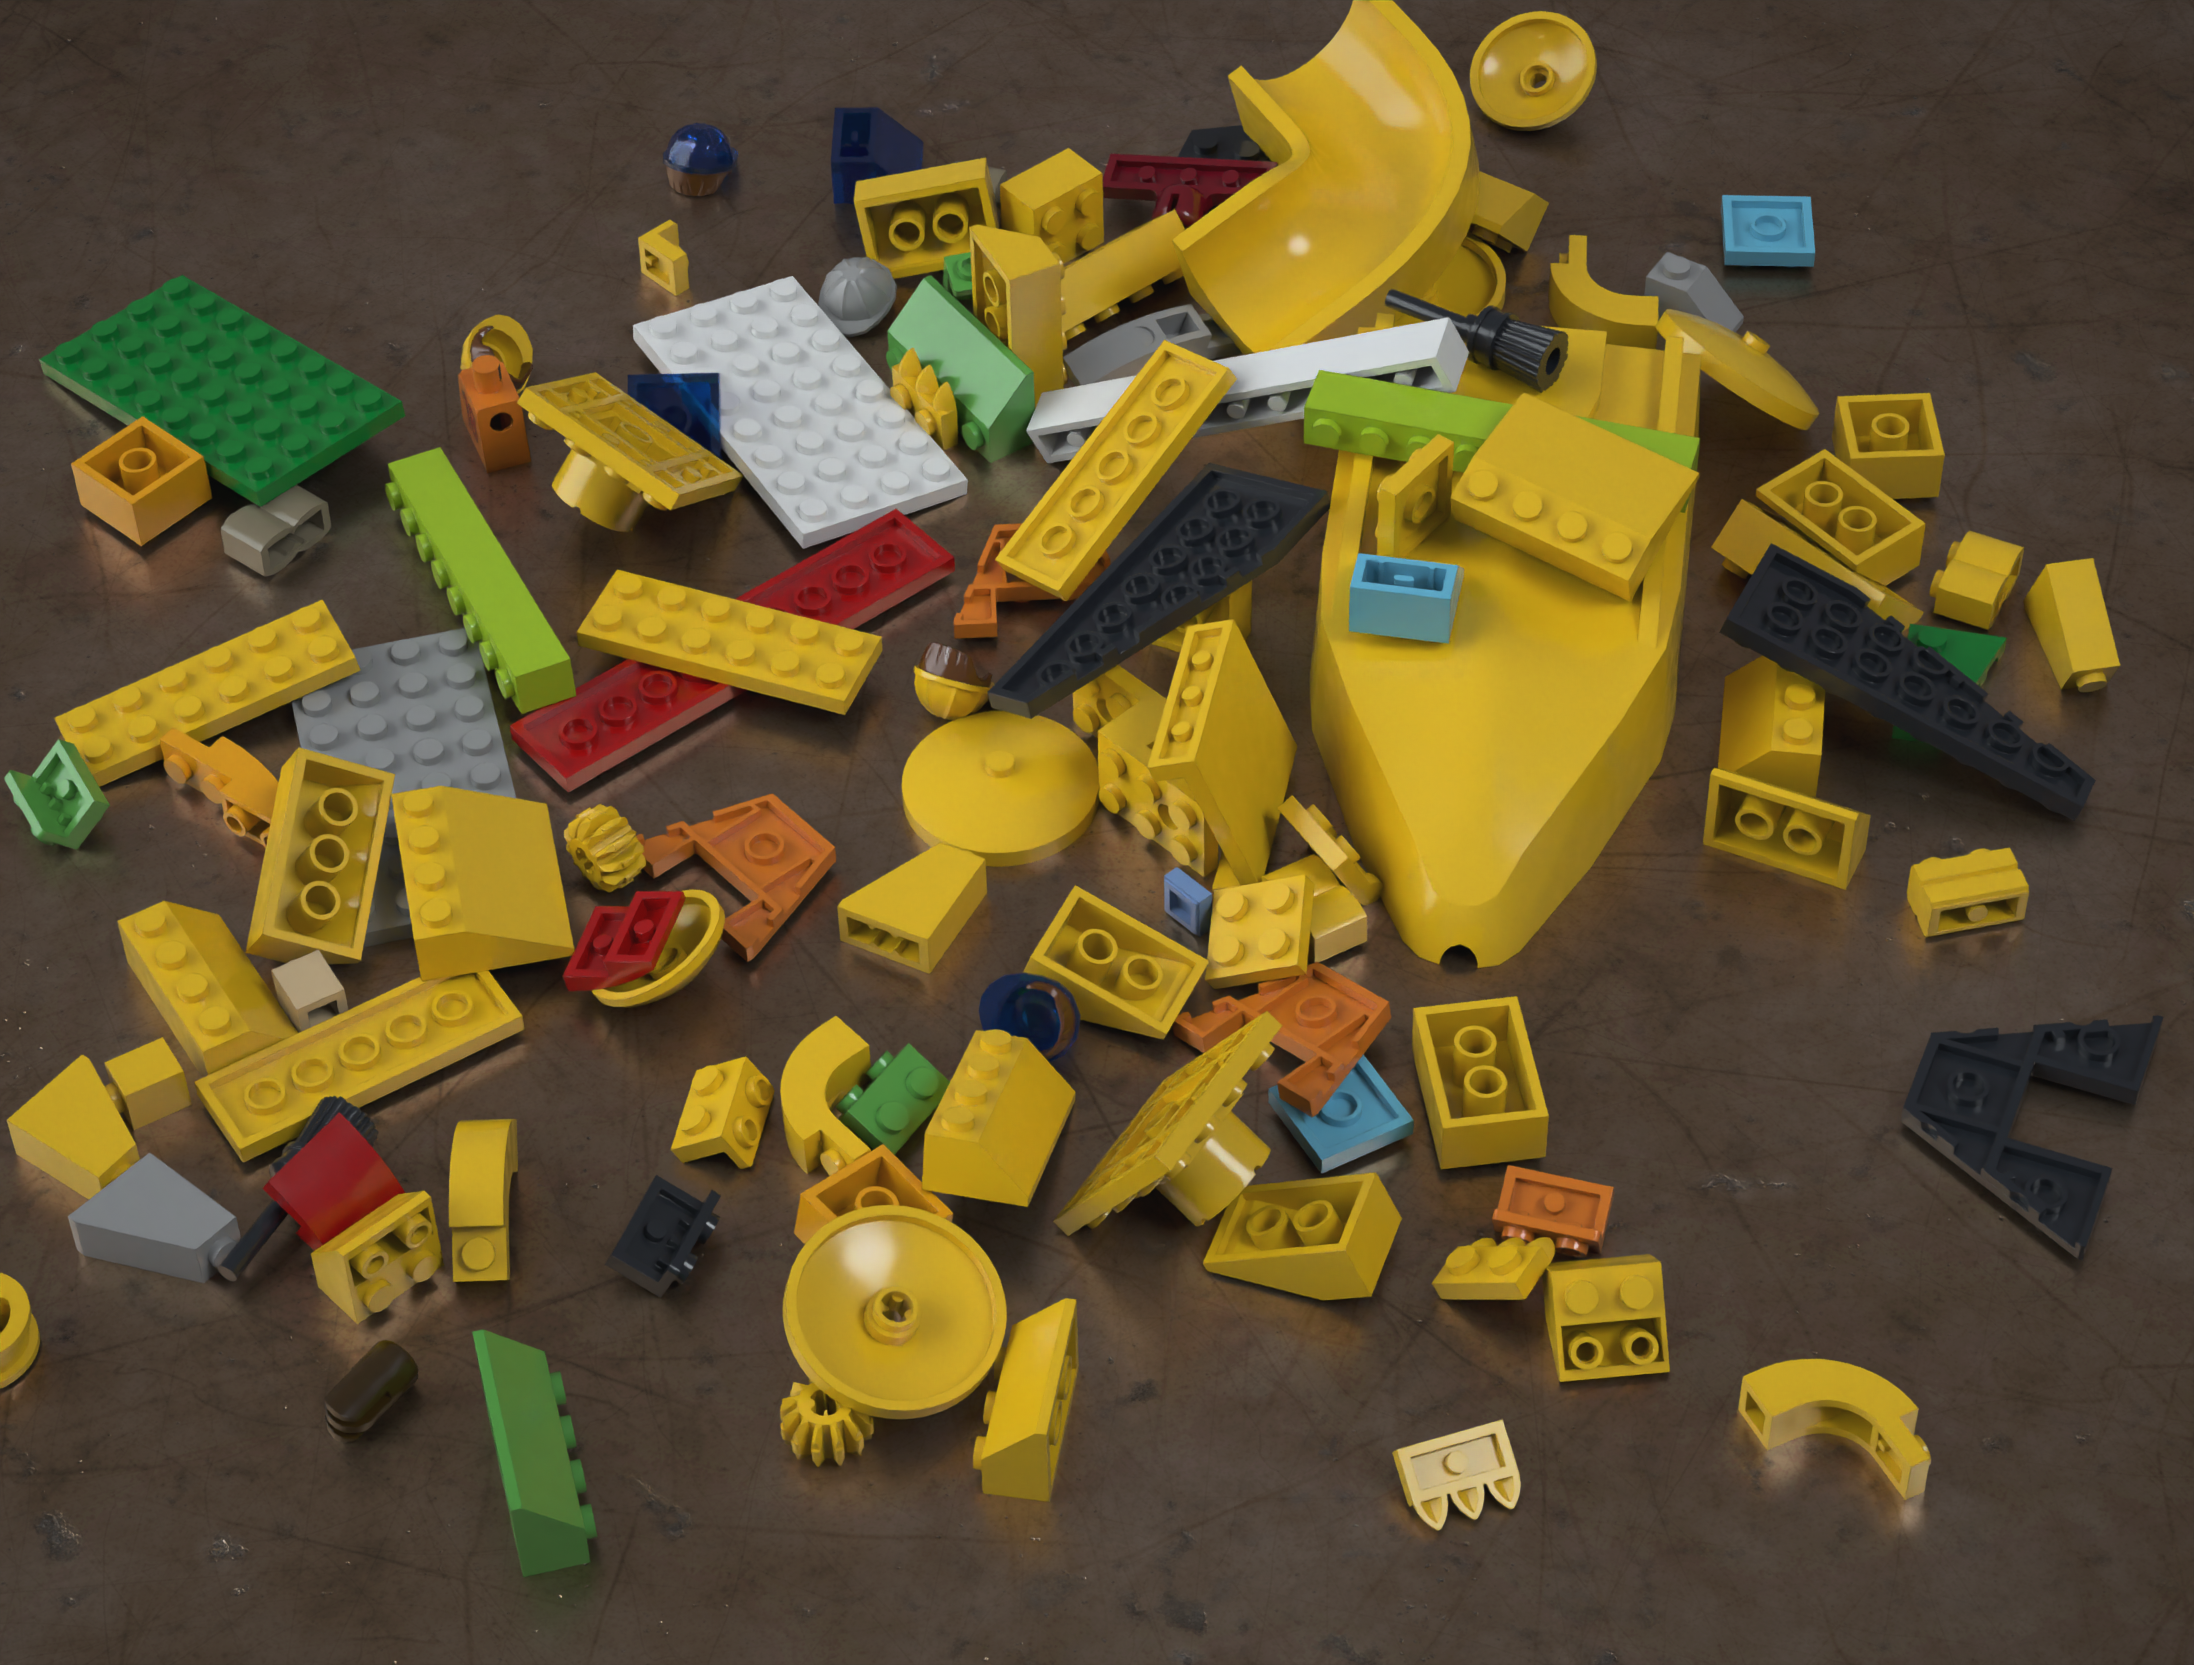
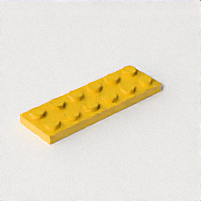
(1115, 469)
(730, 641)
(210, 691)
(356, 1057)

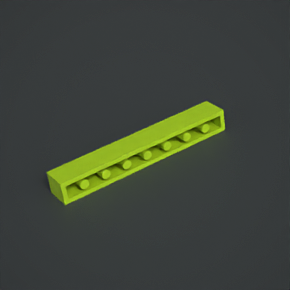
(1399, 418)
(480, 581)

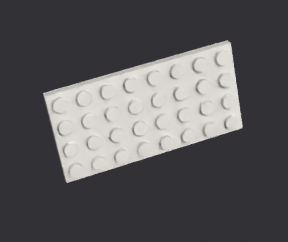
(803, 411)

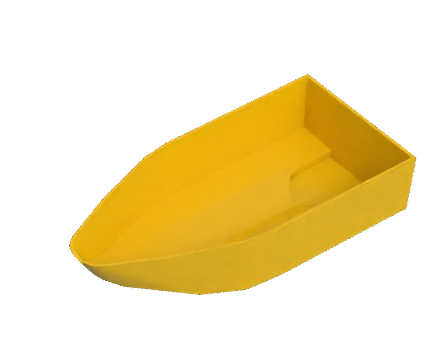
(1511, 754)

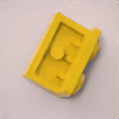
(724, 1113)

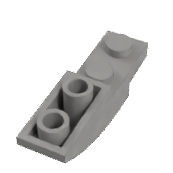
(1129, 346)

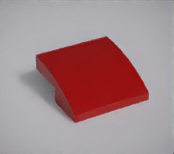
(623, 941)
(332, 1183)

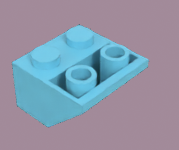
(1404, 597)

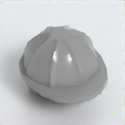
(857, 295)

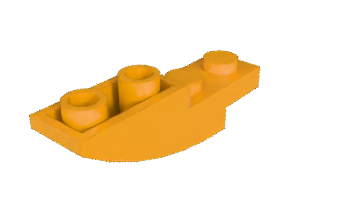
(227, 777)

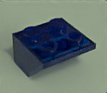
(867, 147)

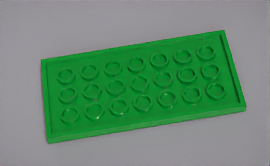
(224, 387)

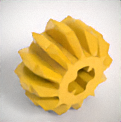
(604, 847)
(822, 1425)

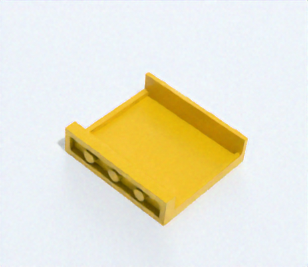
(1228, 747)

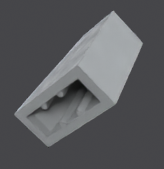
(156, 1224)

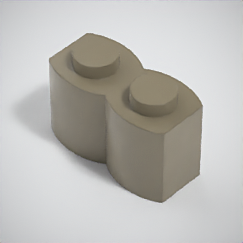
(274, 534)

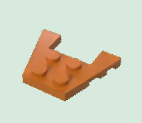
(995, 585)
(758, 850)
(1323, 1021)

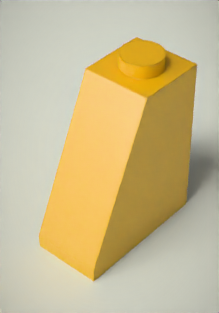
(2073, 625)
(916, 907)
(74, 1131)

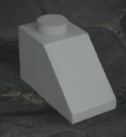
(1691, 289)

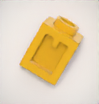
(664, 259)

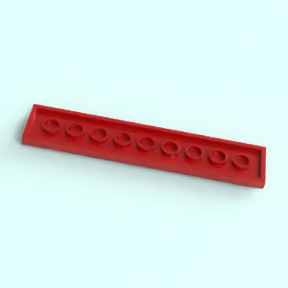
(645, 703)

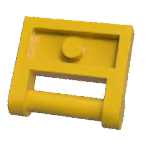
(1336, 853)

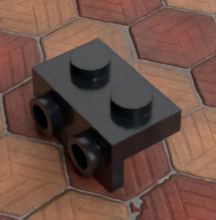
(661, 1236)

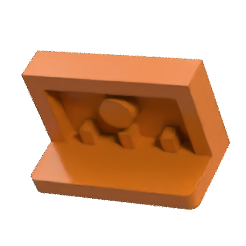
(1553, 1207)

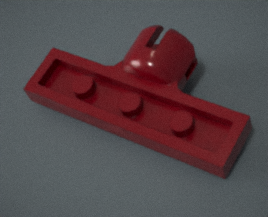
(1179, 182)

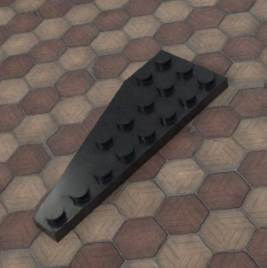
(1188, 558)
(1836, 641)

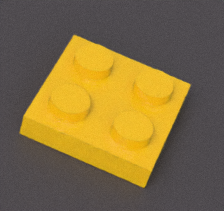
(1415, 499)
(1260, 932)

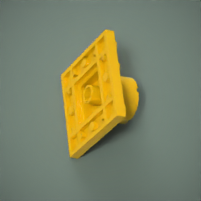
(622, 453)
(1184, 1139)

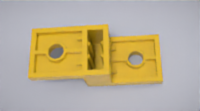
(1126, 722)

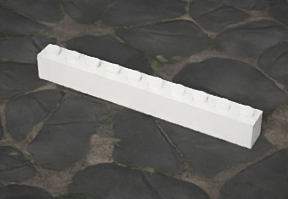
(1269, 383)

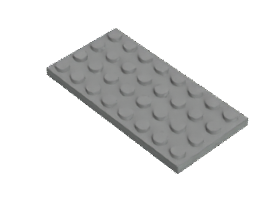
(418, 714)

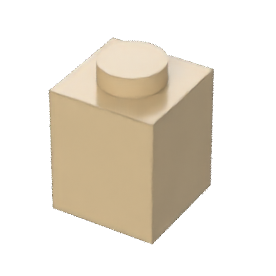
(309, 991)

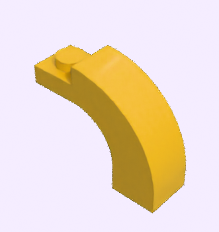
(1583, 304)
(812, 1085)
(479, 1190)
(1843, 1401)

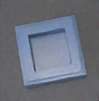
(1187, 901)

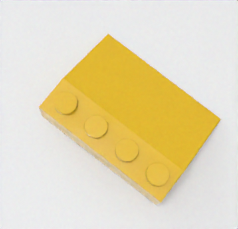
(1573, 495)
(480, 881)

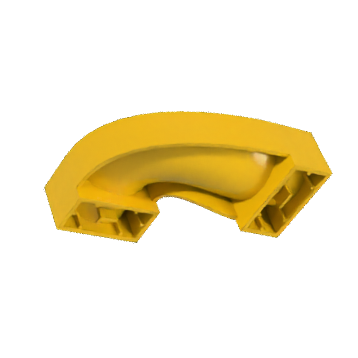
(1363, 195)

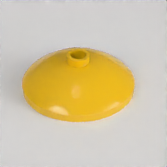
(1529, 51)
(683, 957)

